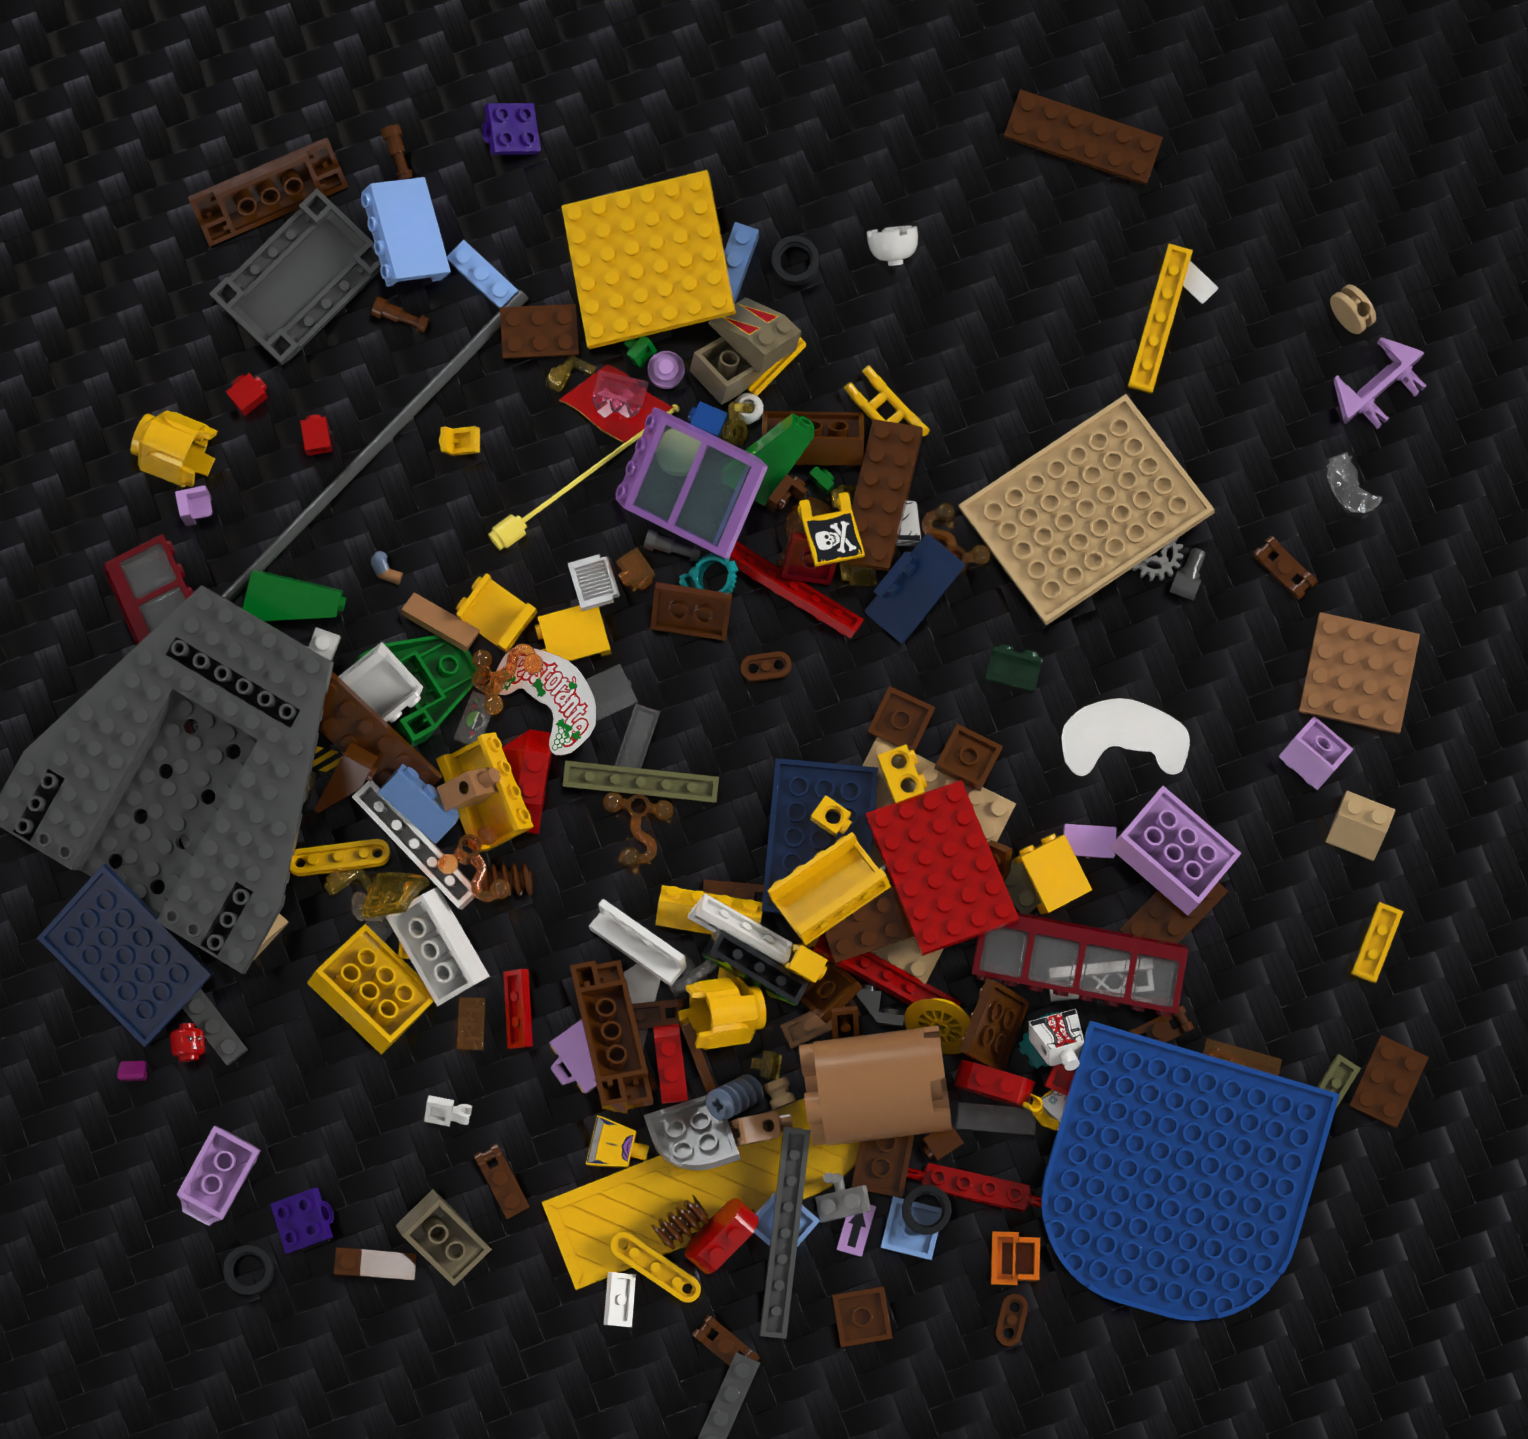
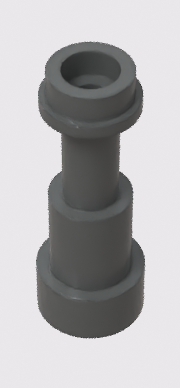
(668, 545)

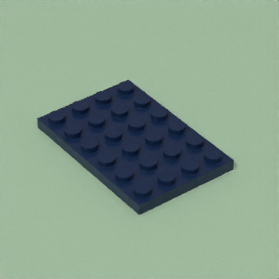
(795, 796)
(125, 955)

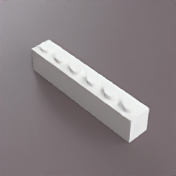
(414, 844)

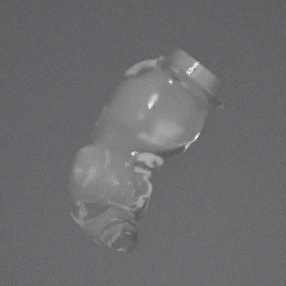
(1344, 483)

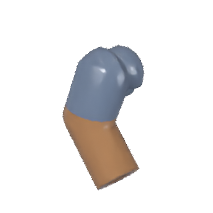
(382, 570)

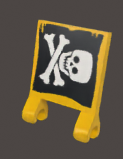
(832, 535)

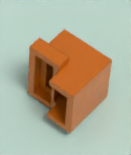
(1014, 1258)

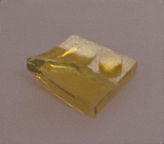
(392, 893)

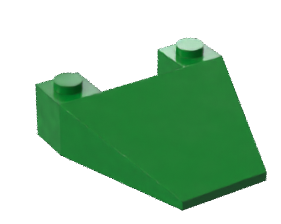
(445, 679)

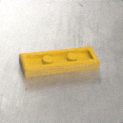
(1377, 942)

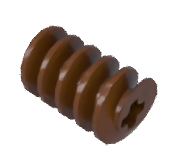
(517, 878)
(681, 1223)

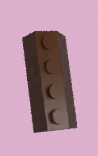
(836, 437)

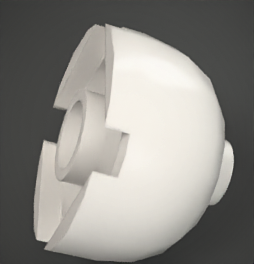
(893, 243)

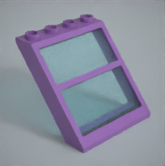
(691, 482)

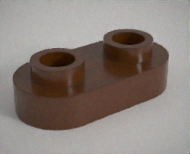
(765, 664)
(1011, 1319)

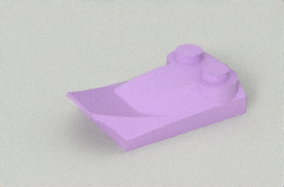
(216, 1176)

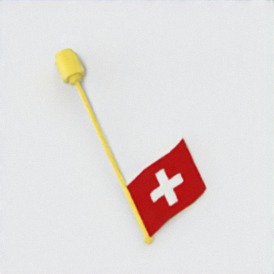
(616, 424)

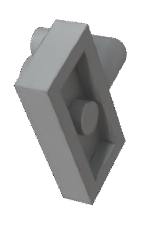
(843, 1201)

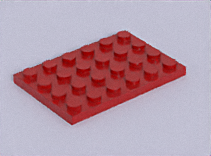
(942, 868)

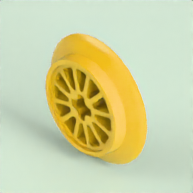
(933, 1013)

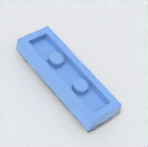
(481, 274)

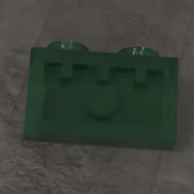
(1013, 667)

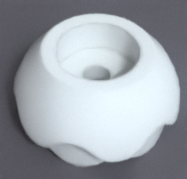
(758, 408)

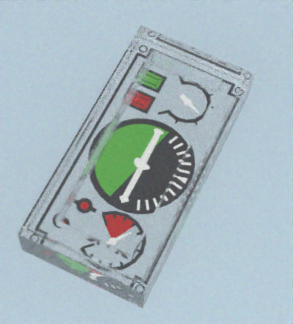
(473, 720)

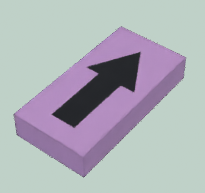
(855, 1233)

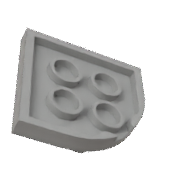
(691, 1136)

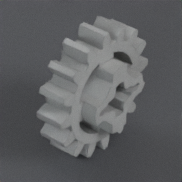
(1161, 562)

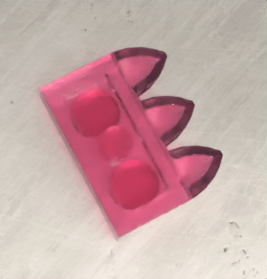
(619, 391)

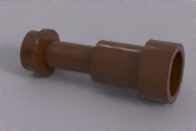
(392, 135)
(396, 314)

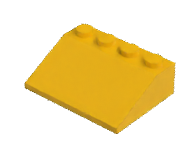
(372, 989)

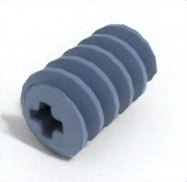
(734, 1097)

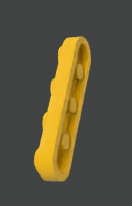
(340, 857)
(655, 1266)

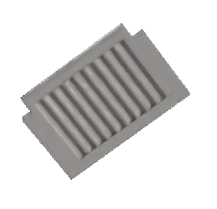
(593, 581)

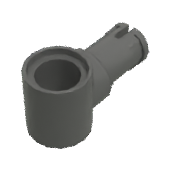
(1187, 579)

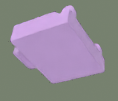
(574, 1053)

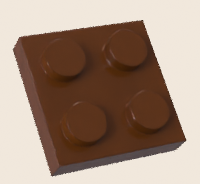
(901, 719)
(968, 757)
(830, 992)
(862, 1317)

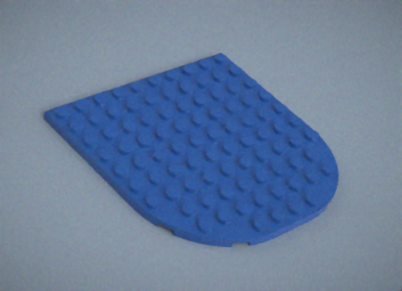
(1180, 1175)

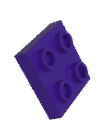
(511, 128)
(302, 1220)

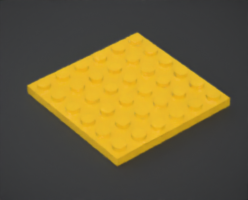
(648, 259)

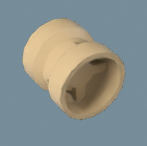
(779, 1092)

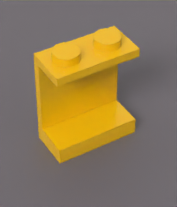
(495, 613)
(573, 633)
(1054, 872)

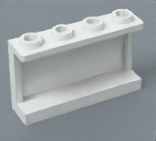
(383, 683)

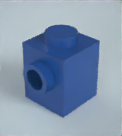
(708, 418)

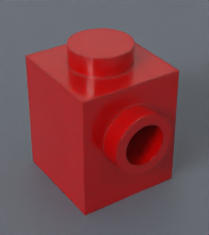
(247, 393)
(316, 435)

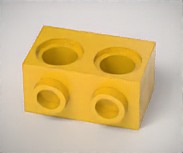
(895, 777)
(806, 964)

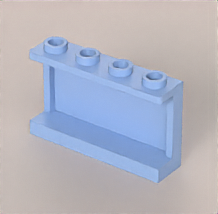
(405, 230)

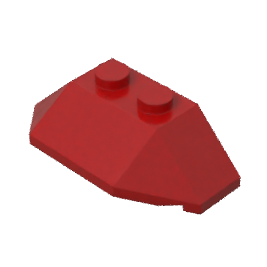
(530, 765)

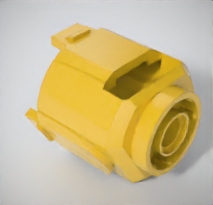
(173, 447)
(724, 1012)

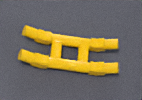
(886, 393)

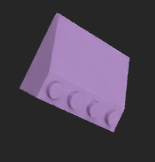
(1175, 850)

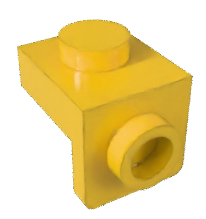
(460, 440)

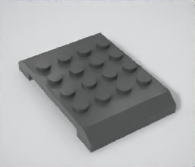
(299, 278)

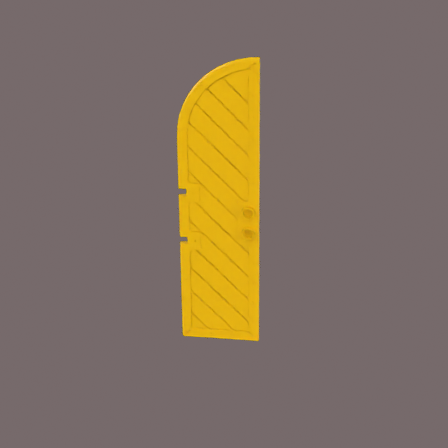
(648, 1191)

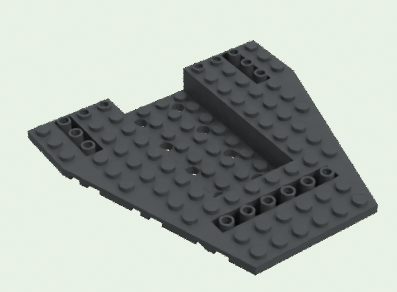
(105, 758)

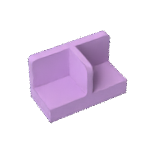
(194, 504)
(1090, 840)

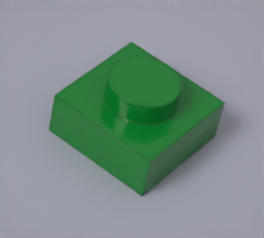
(822, 479)

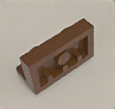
(783, 492)

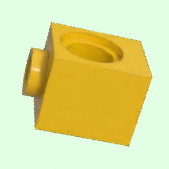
(828, 805)

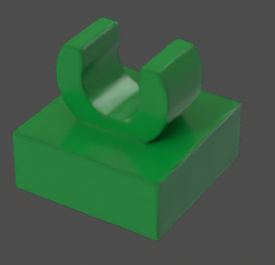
(640, 351)

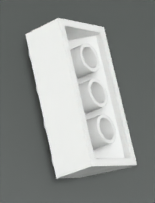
(438, 946)

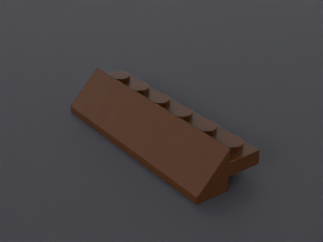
(267, 191)
(612, 1035)

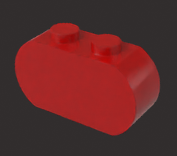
(670, 1063)
(993, 1083)
(722, 1236)

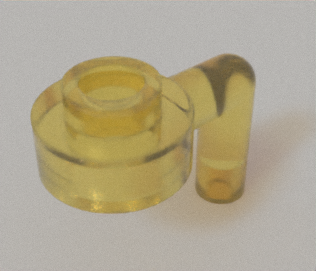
(559, 376)
(735, 430)
(337, 881)

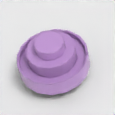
(666, 369)

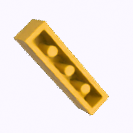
(677, 903)

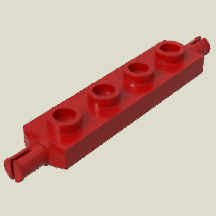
(977, 1187)

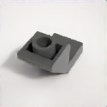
(871, 1001)

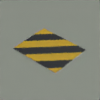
(326, 760)

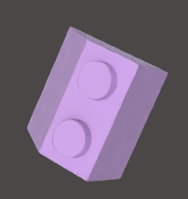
(1315, 753)

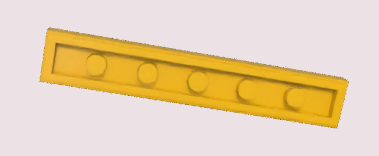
(1160, 318)

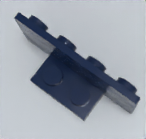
(913, 587)

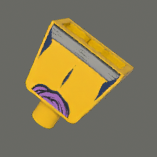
(614, 1145)

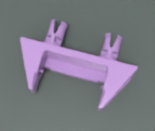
(1363, 401)

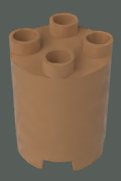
(875, 1086)

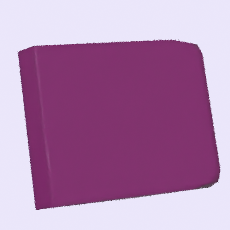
(132, 1071)

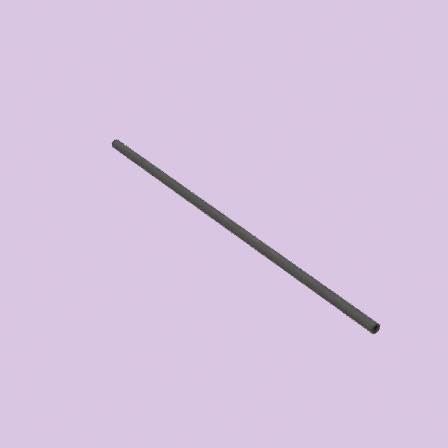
(372, 449)

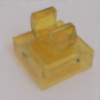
(768, 1065)

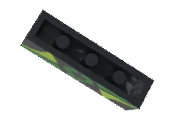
(755, 968)

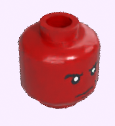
(187, 1042)

